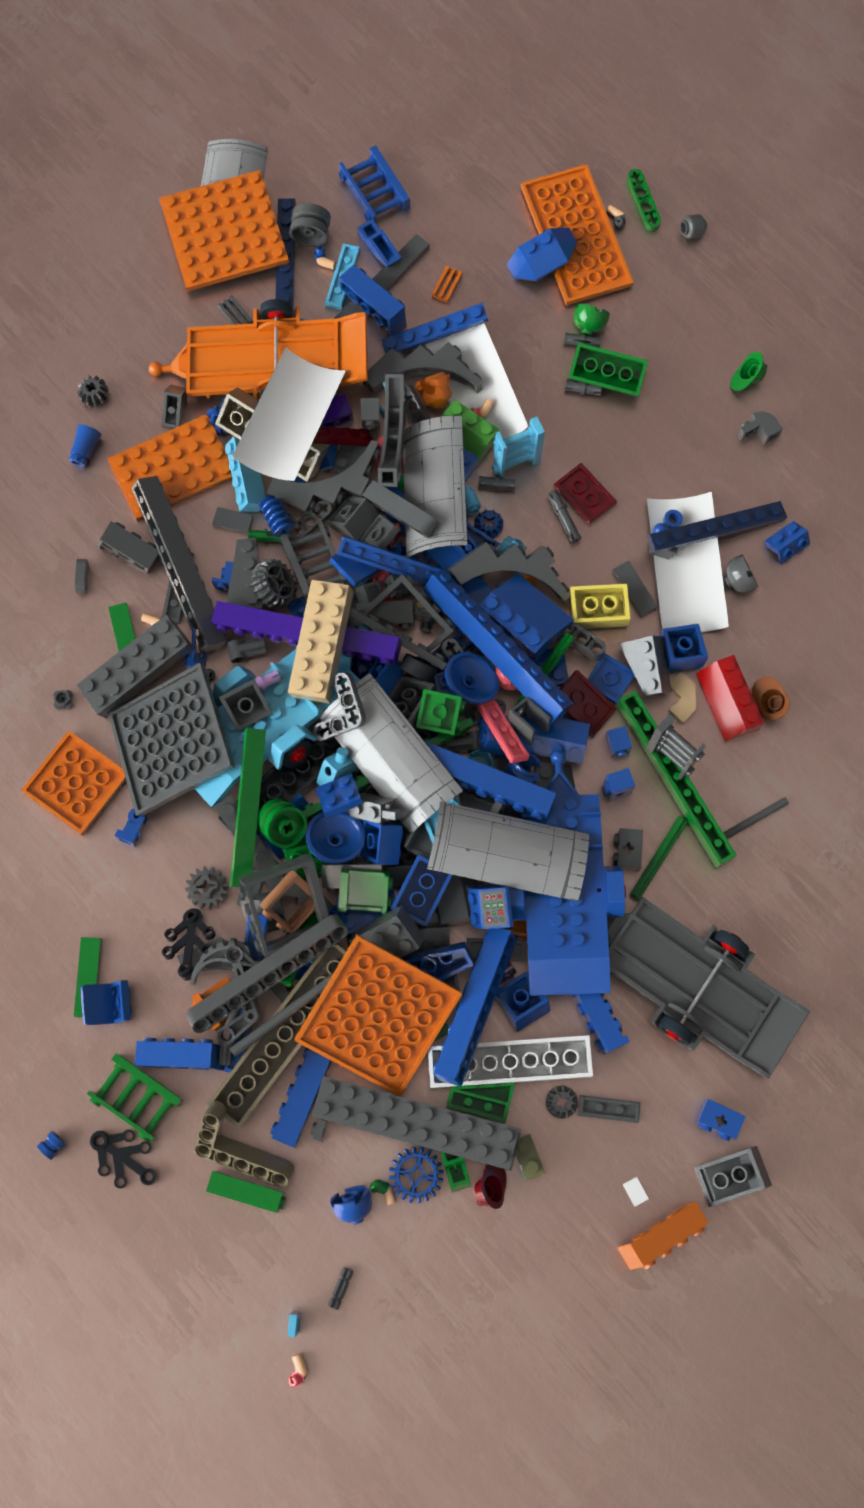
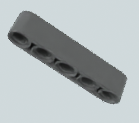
(400, 509)

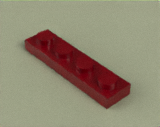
(342, 436)

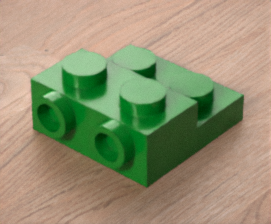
(440, 711)

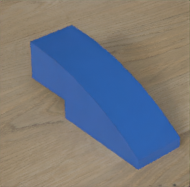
(378, 243)

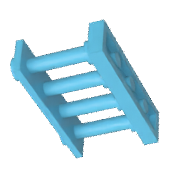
(518, 448)

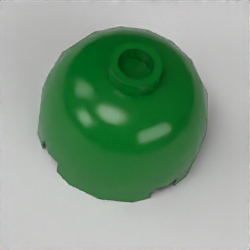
(590, 319)

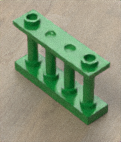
(154, 1088)

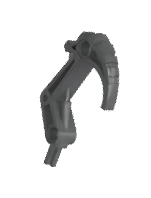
(251, 1011)

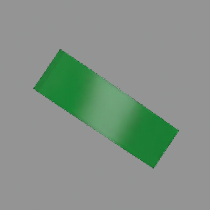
(456, 1172)

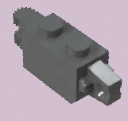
(375, 809)

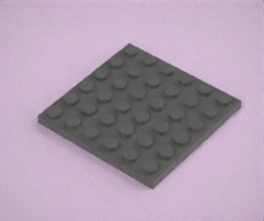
(171, 740)

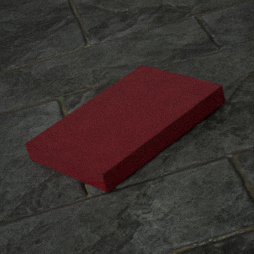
(585, 494)
(589, 703)

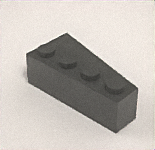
(240, 586)

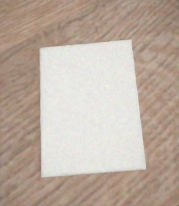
(635, 1191)

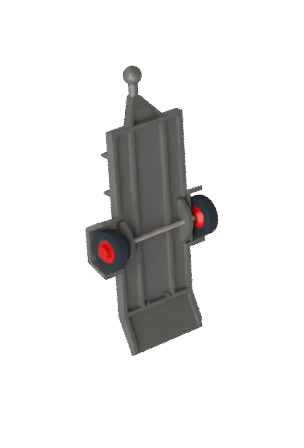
(705, 985)

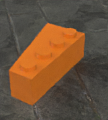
(664, 1236)

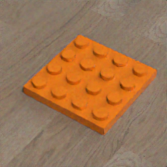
(75, 782)

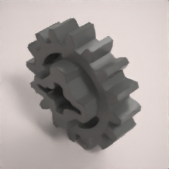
(214, 887)

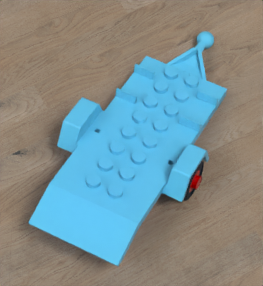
(285, 728)

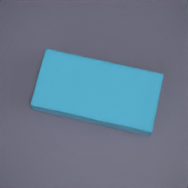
(294, 1324)

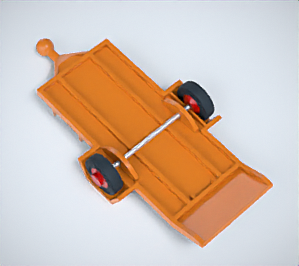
(247, 354)

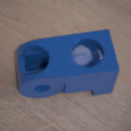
(132, 829)

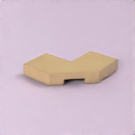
(686, 691)

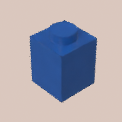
(618, 742)

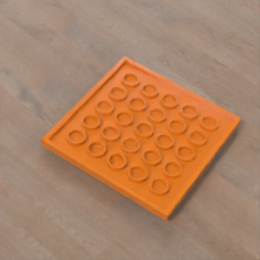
(224, 230)
(378, 1015)

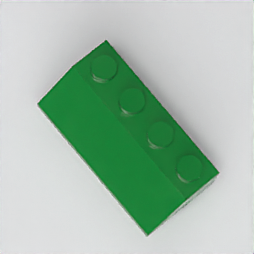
(608, 369)

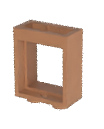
(300, 915)

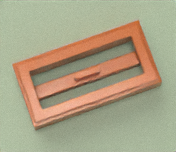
(452, 272)

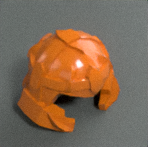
(435, 390)

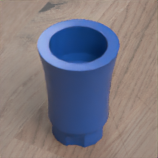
(83, 444)

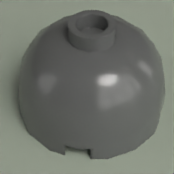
(740, 575)

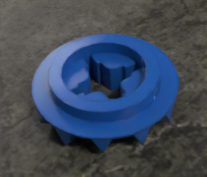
(497, 523)

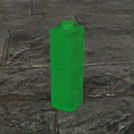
(246, 1192)

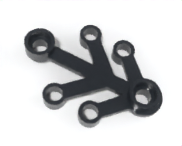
(188, 940)
(120, 1156)

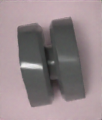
(310, 224)

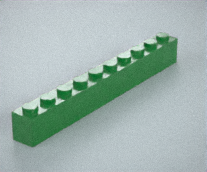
(681, 790)

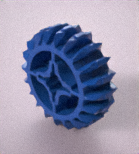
(434, 1178)

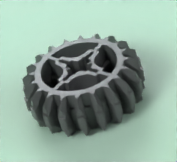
(275, 588)

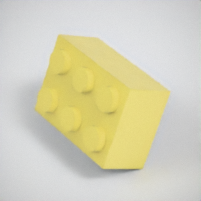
(600, 606)

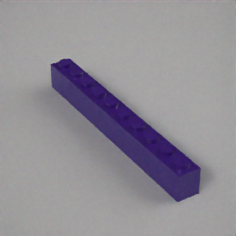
(287, 628)

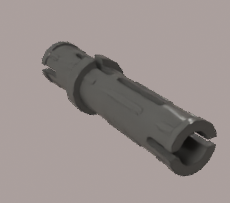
(561, 510)

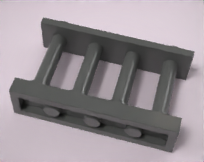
(296, 559)
(675, 747)

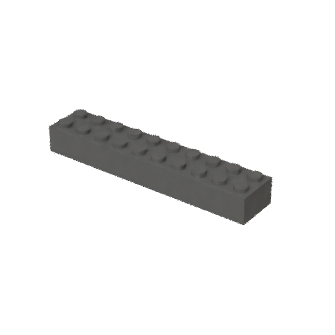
(417, 1123)

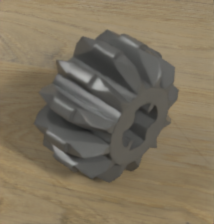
(92, 391)

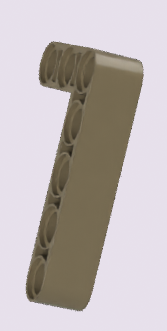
(236, 1155)

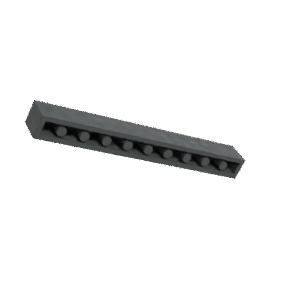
(178, 562)

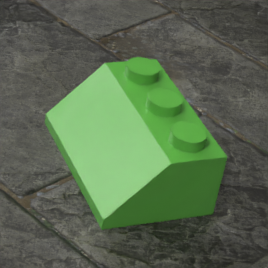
(476, 431)

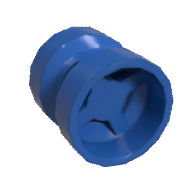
(51, 1145)

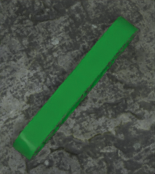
(642, 200)

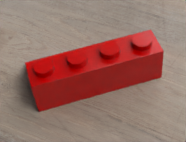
(730, 698)

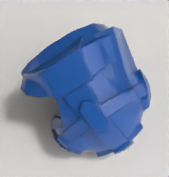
(521, 769)

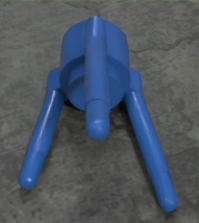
(194, 658)

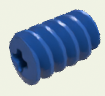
(276, 515)

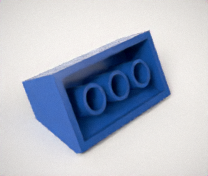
(563, 735)

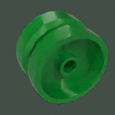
(282, 823)

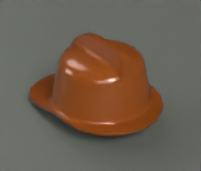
(770, 698)

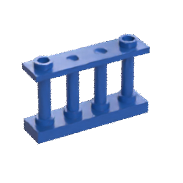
(383, 172)

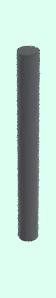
(755, 818)

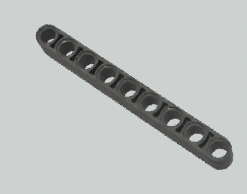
(266, 973)

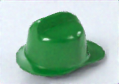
(750, 372)

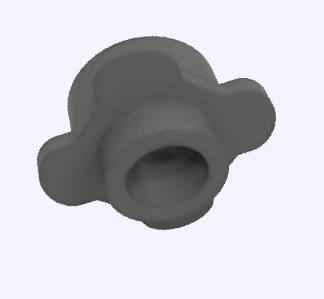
(58, 695)

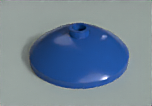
(472, 678)
(341, 828)

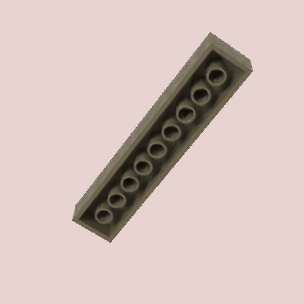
(274, 1051)

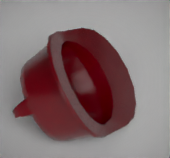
(491, 1187)

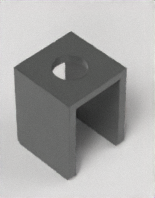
(534, 713)

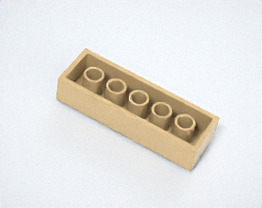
(320, 641)

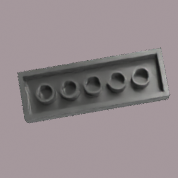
(135, 666)

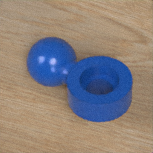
(671, 514)

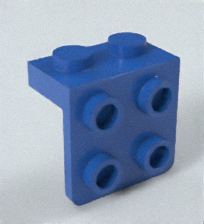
(106, 1003)

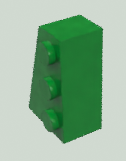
(484, 1101)

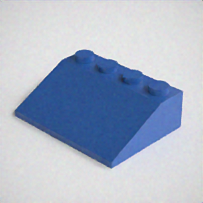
(526, 615)

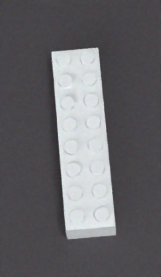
(523, 1061)

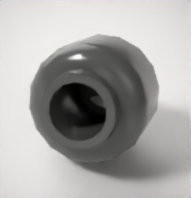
(693, 226)

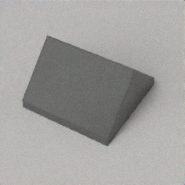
(245, 705)

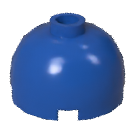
(353, 1205)

